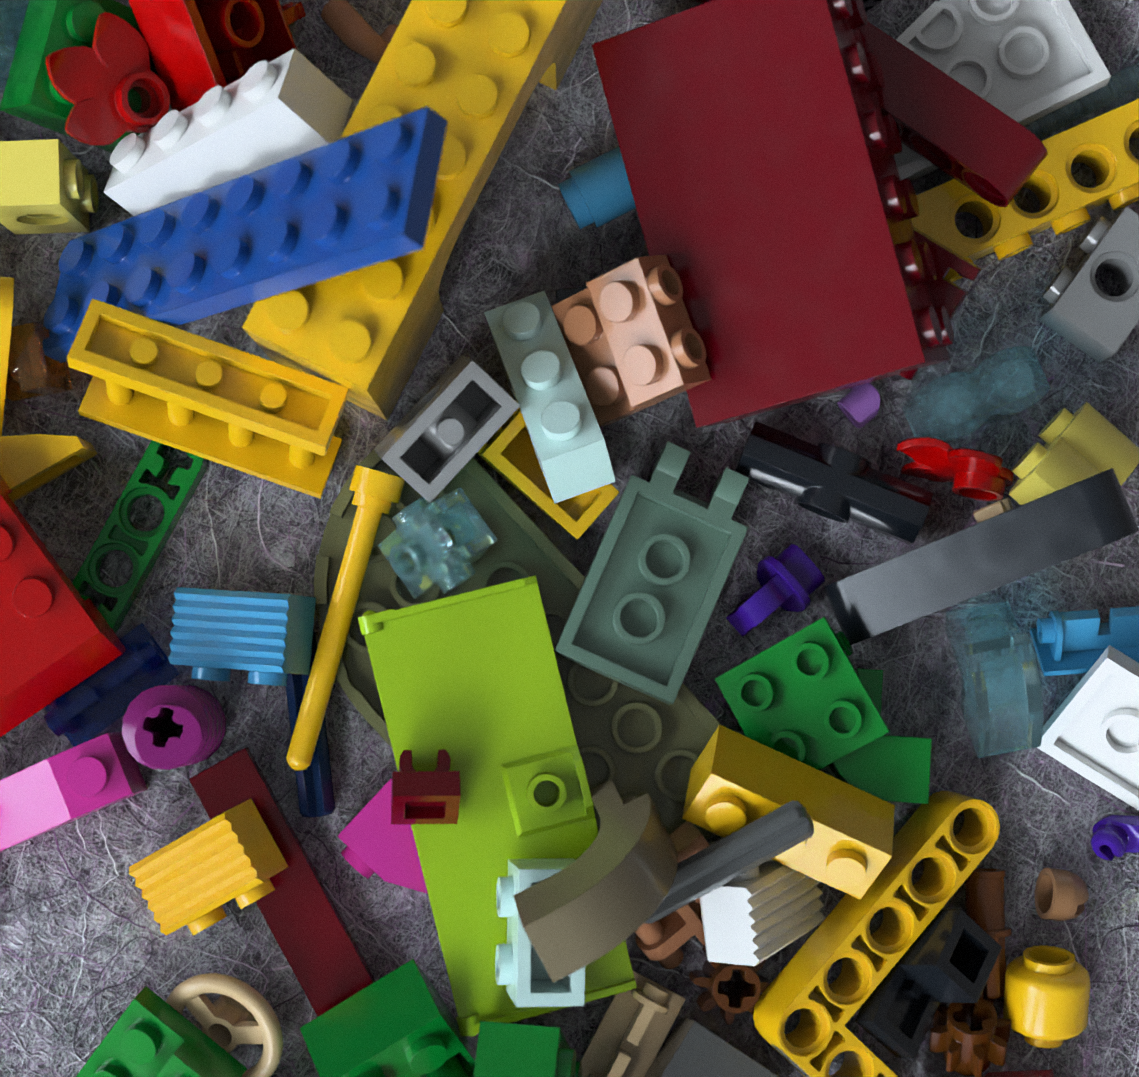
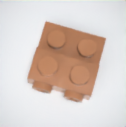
(632, 338)

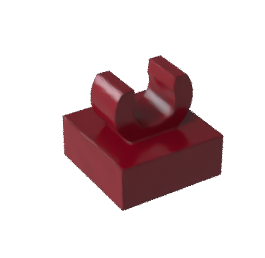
(425, 795)

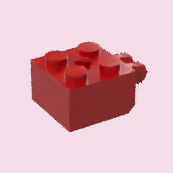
(212, 40)

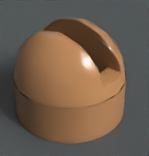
(1060, 894)

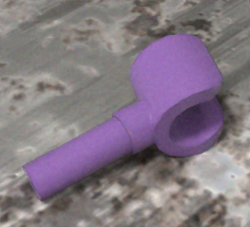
(860, 404)

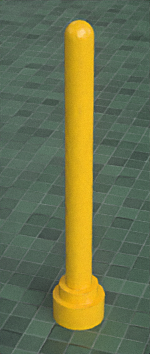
(373, 497)

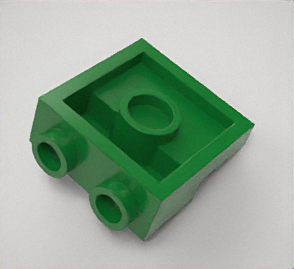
(158, 1042)

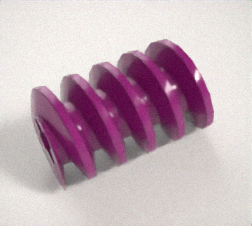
(159, 746)

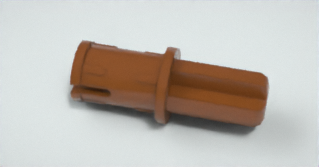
(987, 908)

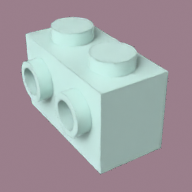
(517, 961)

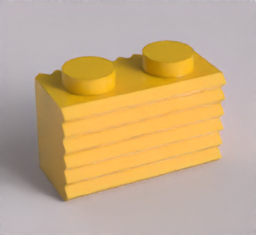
(209, 867)

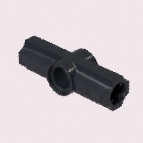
(834, 483)

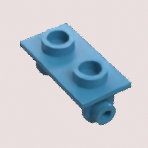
(1076, 639)

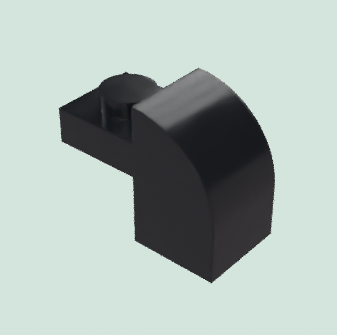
(942, 965)

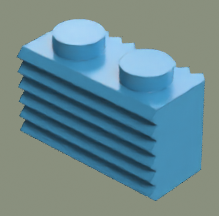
(242, 632)

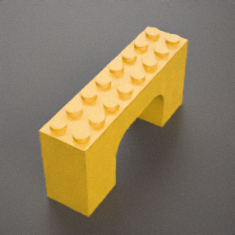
(477, 72)

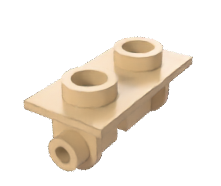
(632, 1031)

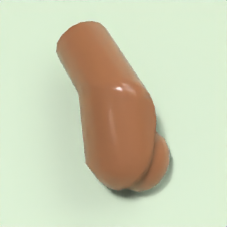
(356, 31)

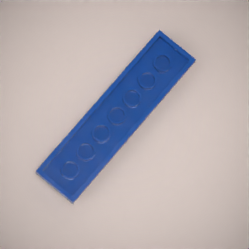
(258, 232)

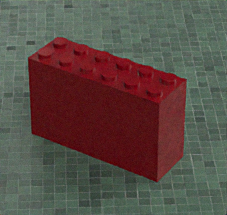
(775, 199)

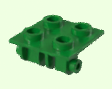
(804, 697)

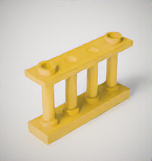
(208, 398)

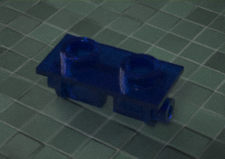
(108, 692)

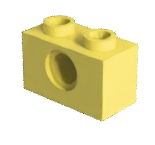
(44, 188)

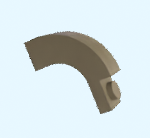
(606, 890)

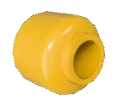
(1046, 996)

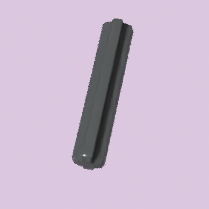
(736, 855)

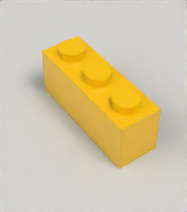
(746, 780)

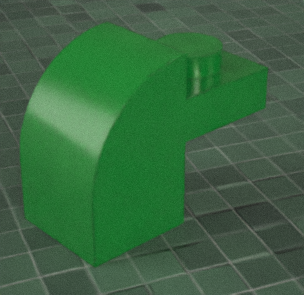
(891, 765)

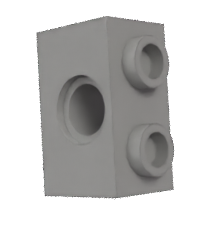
(1079, 308)
(446, 428)

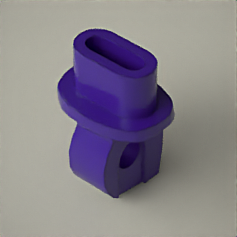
(784, 583)

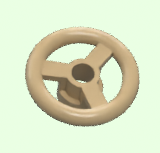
(234, 1018)

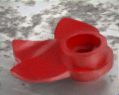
(100, 81)
(972, 471)

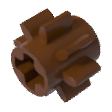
(742, 994)
(970, 1036)

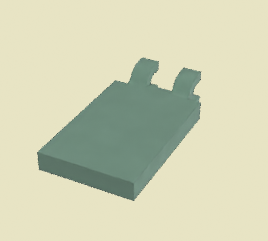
(655, 579)

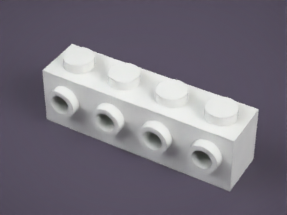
(229, 133)

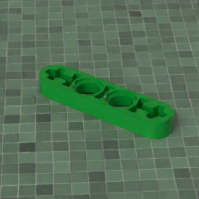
(140, 546)

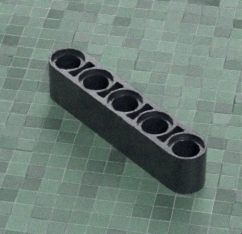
(982, 557)

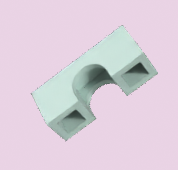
(550, 397)

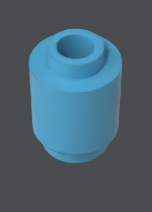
(598, 190)

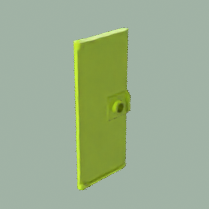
(487, 689)

